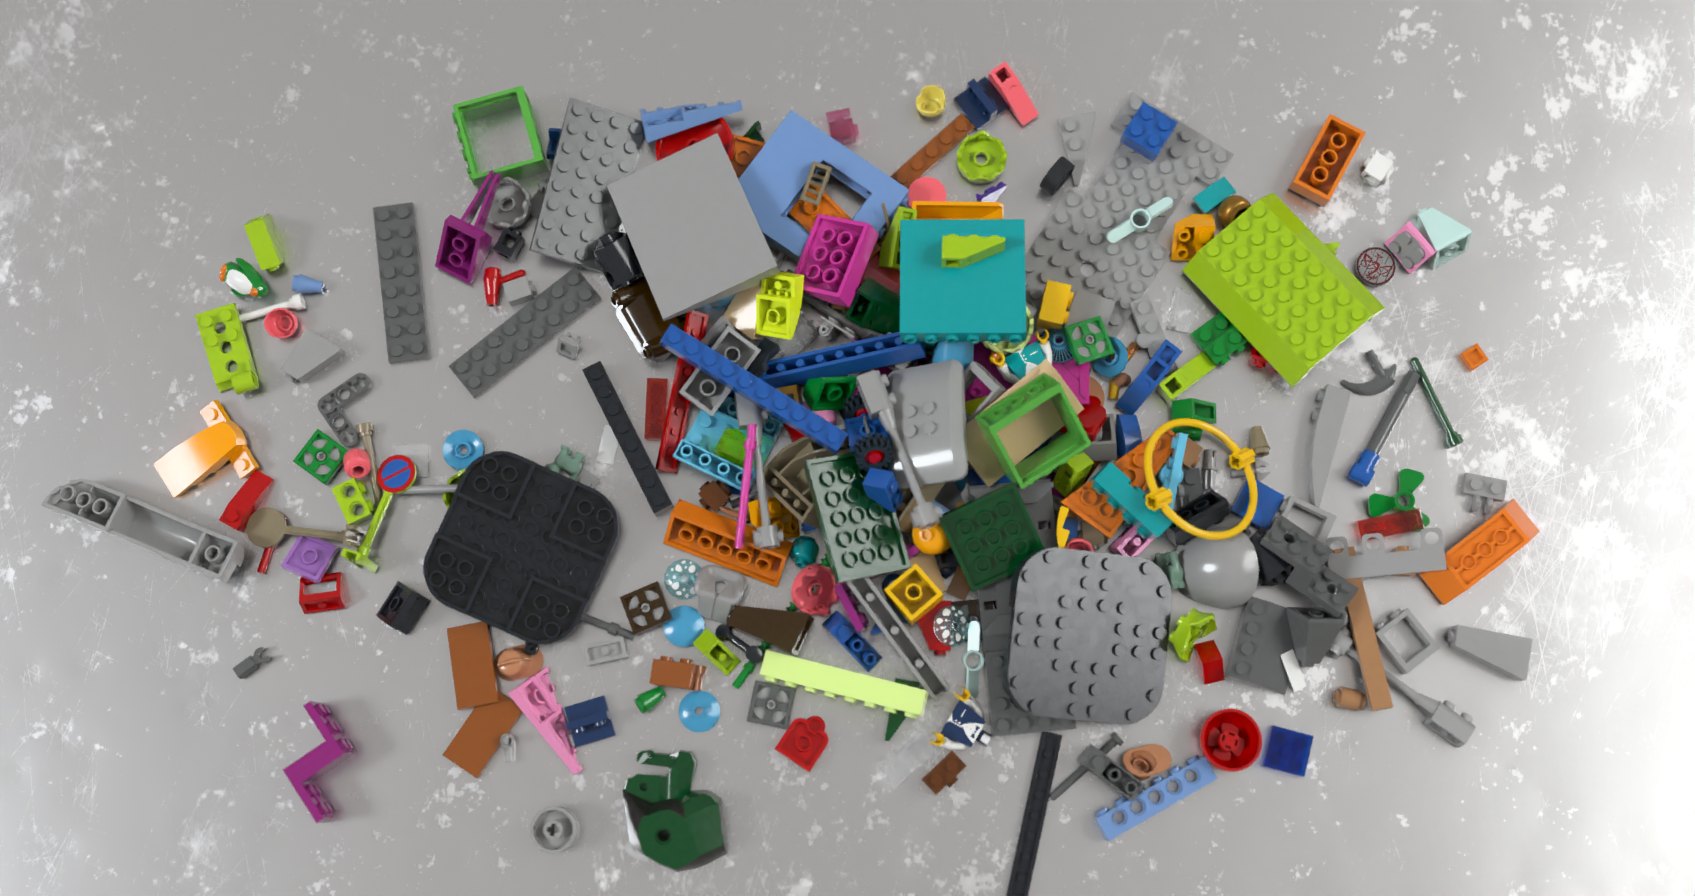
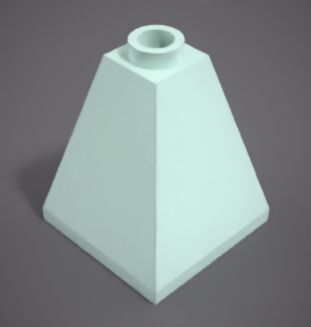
(1443, 234)

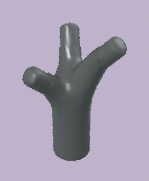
(735, 503)

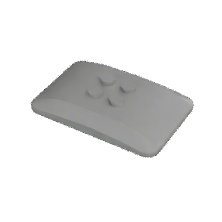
(930, 422)

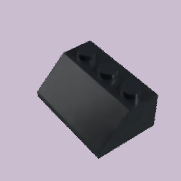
(1202, 513)

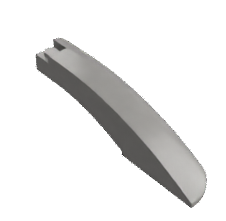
(147, 528)

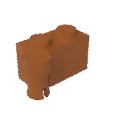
(677, 674)

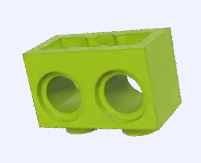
(1072, 474)
(349, 504)

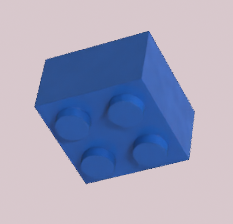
(1148, 131)

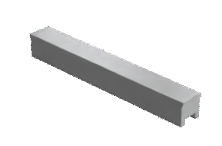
(900, 637)

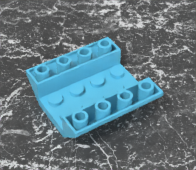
(704, 435)

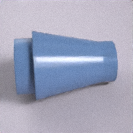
(305, 284)

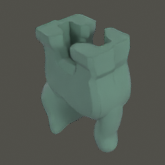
(566, 463)
(1174, 571)

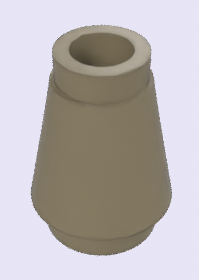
(1259, 442)

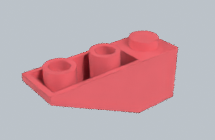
(1013, 93)

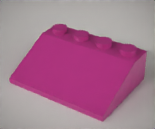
(836, 258)

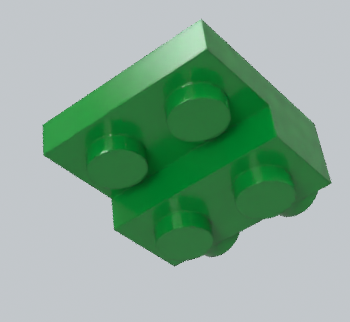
(1219, 339)

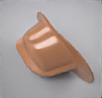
(515, 663)
(1146, 761)

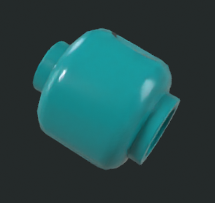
(804, 551)

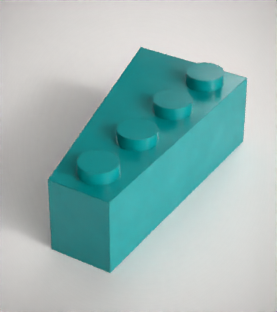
(1129, 501)

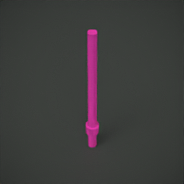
(750, 445)

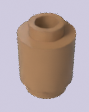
(1349, 698)

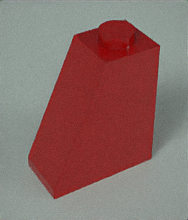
(926, 627)

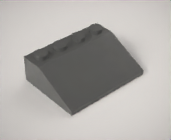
(1258, 646)

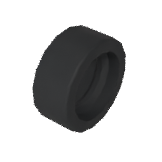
(1057, 175)

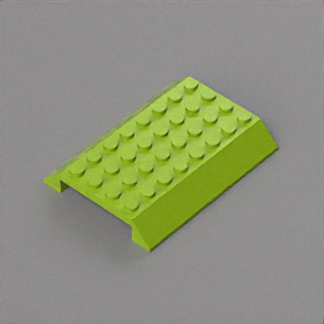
(1281, 288)

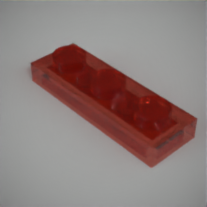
(655, 407)
(1392, 523)

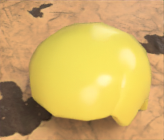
(931, 101)

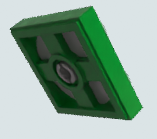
(1088, 340)
(321, 457)

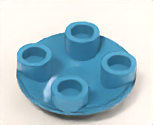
(684, 627)

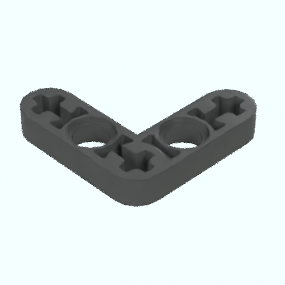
(336, 409)

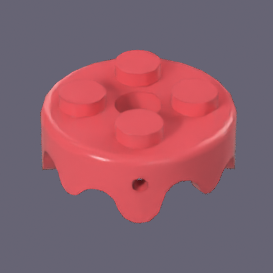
(825, 594)

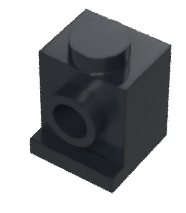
(505, 238)

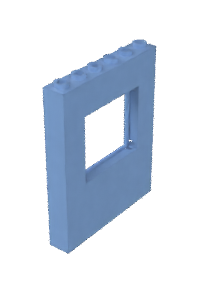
(780, 173)

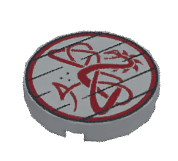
(1375, 266)

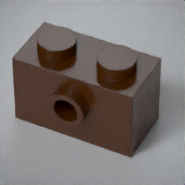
(944, 773)

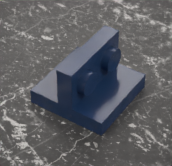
(980, 103)
(589, 721)

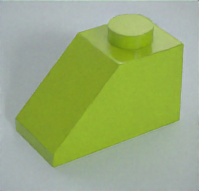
(716, 652)

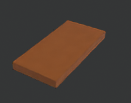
(473, 665)
(481, 735)

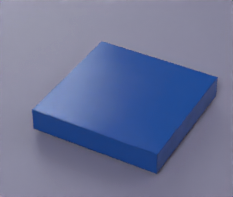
(1267, 504)

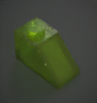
(732, 447)

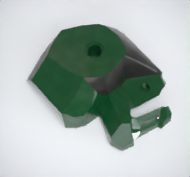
(668, 818)

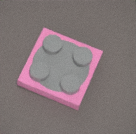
(1410, 247)

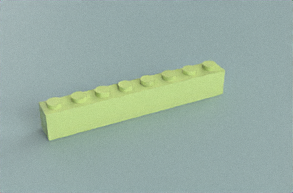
(844, 683)

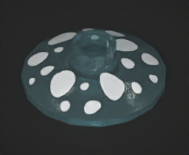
(672, 576)
(944, 625)

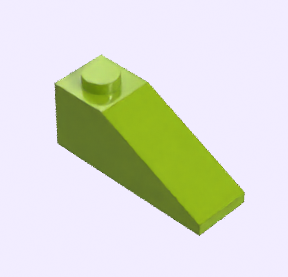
(891, 245)

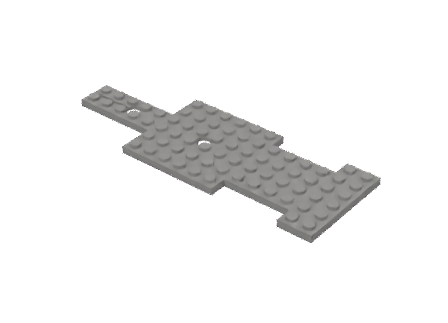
(1130, 182)

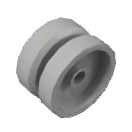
(542, 829)

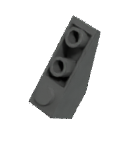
(1111, 772)

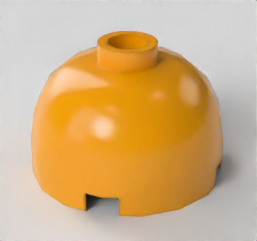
(930, 541)

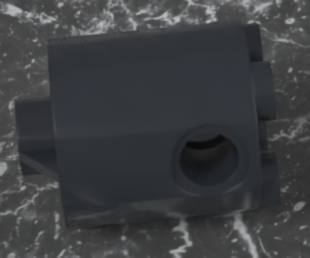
(617, 259)
(1271, 567)

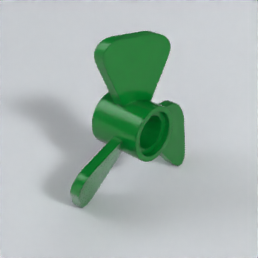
(1408, 482)

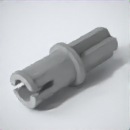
(1209, 469)

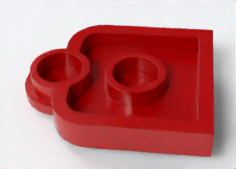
(1091, 418)
(804, 741)

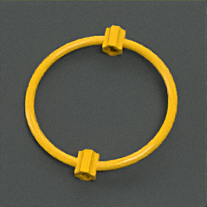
(1162, 497)

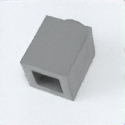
(519, 290)

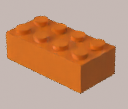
(1327, 160)

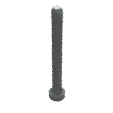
(1083, 769)

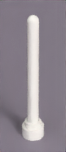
(296, 302)

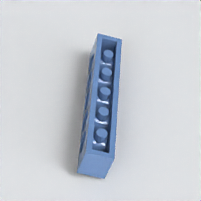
(1204, 776)

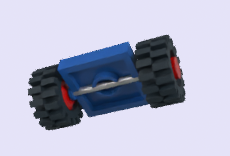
(866, 436)

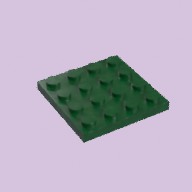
(991, 535)

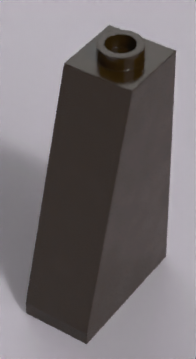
(774, 627)

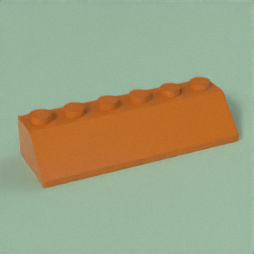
(713, 539)

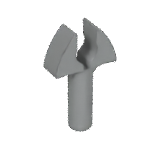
(1259, 476)

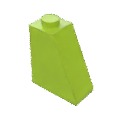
(264, 242)

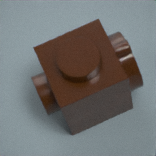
(714, 495)

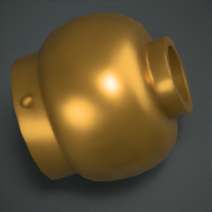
(1232, 208)

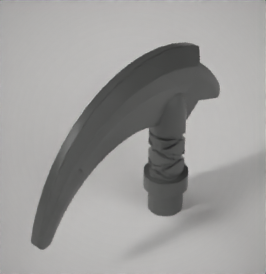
(1377, 385)

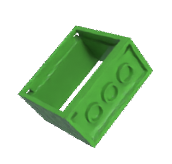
(491, 105)
(1020, 403)

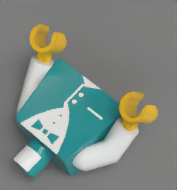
(1023, 361)

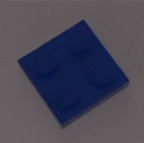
(1287, 751)

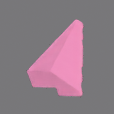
(538, 703)

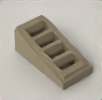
(821, 167)

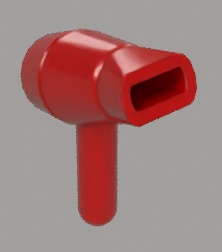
(494, 280)

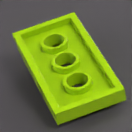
(245, 377)

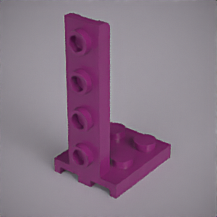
(851, 602)

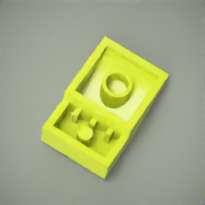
(779, 305)

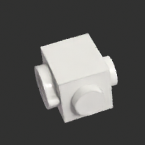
(1377, 169)

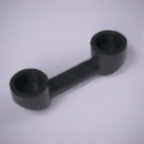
(753, 653)

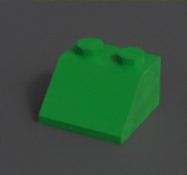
(828, 392)

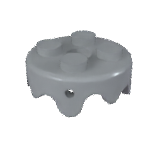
(521, 204)

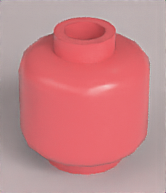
(356, 463)

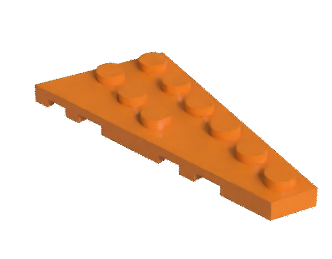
(1093, 507)

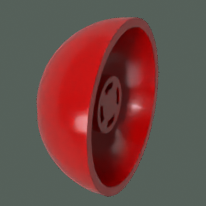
(1239, 734)

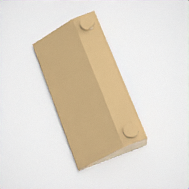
(1021, 435)

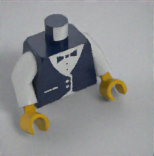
(963, 725)

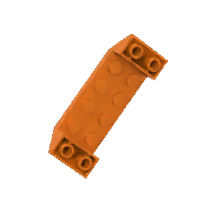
(1481, 552)

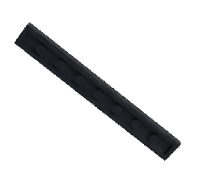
(1034, 814)

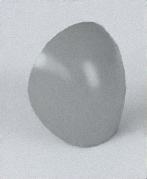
(1219, 570)

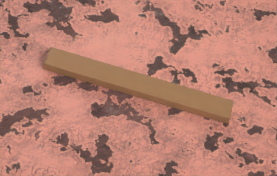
(1367, 646)

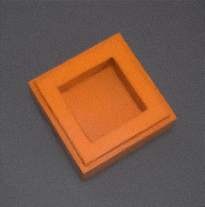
(1473, 357)

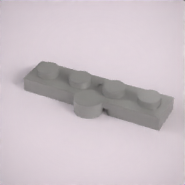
(1151, 332)

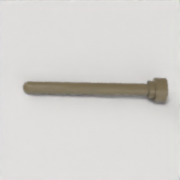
(365, 431)

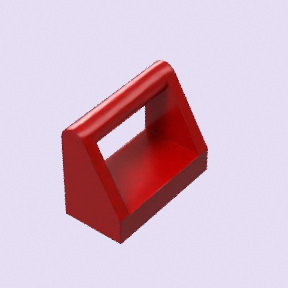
(322, 601)

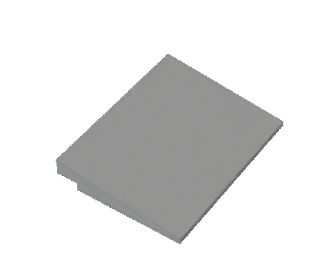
(692, 228)

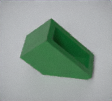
(1194, 409)

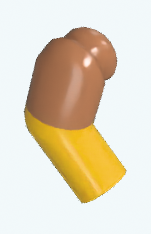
(1116, 383)

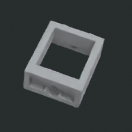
(977, 370)
(1328, 518)
(1408, 665)

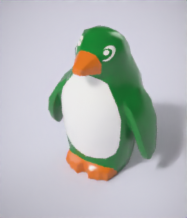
(243, 279)

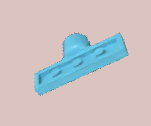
(1171, 473)

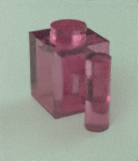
(842, 129)

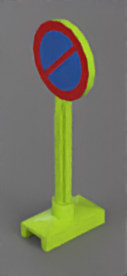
(394, 477)

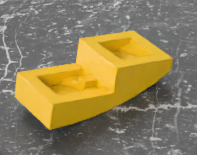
(1061, 534)

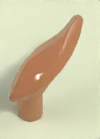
(734, 513)

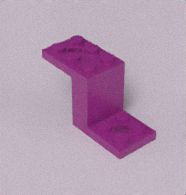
(319, 762)

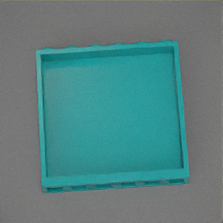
(962, 303)

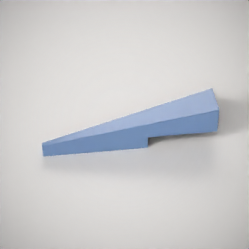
(682, 117)

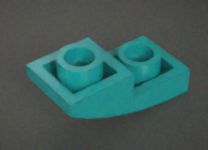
(1214, 195)

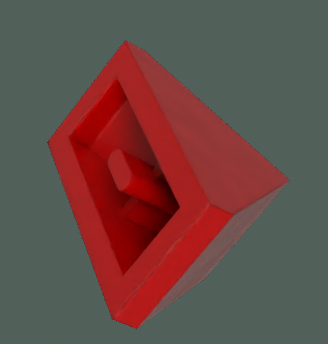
(1209, 662)

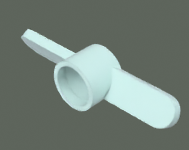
(1129, 226)
(973, 646)

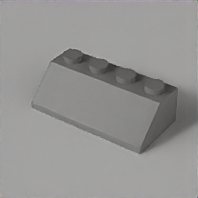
(706, 391)

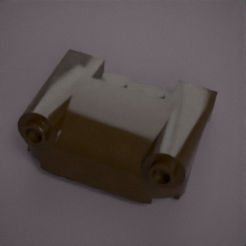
(643, 320)

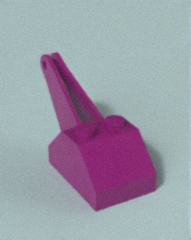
(466, 246)

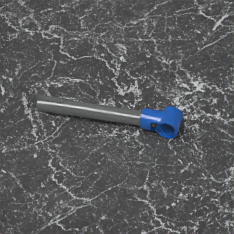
(1363, 471)

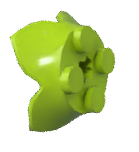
(1189, 629)

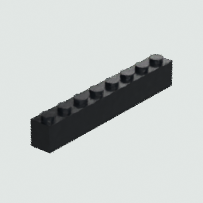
(628, 438)

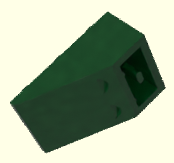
(875, 308)

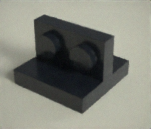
(402, 608)

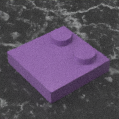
(310, 558)

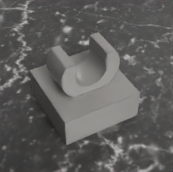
(568, 346)

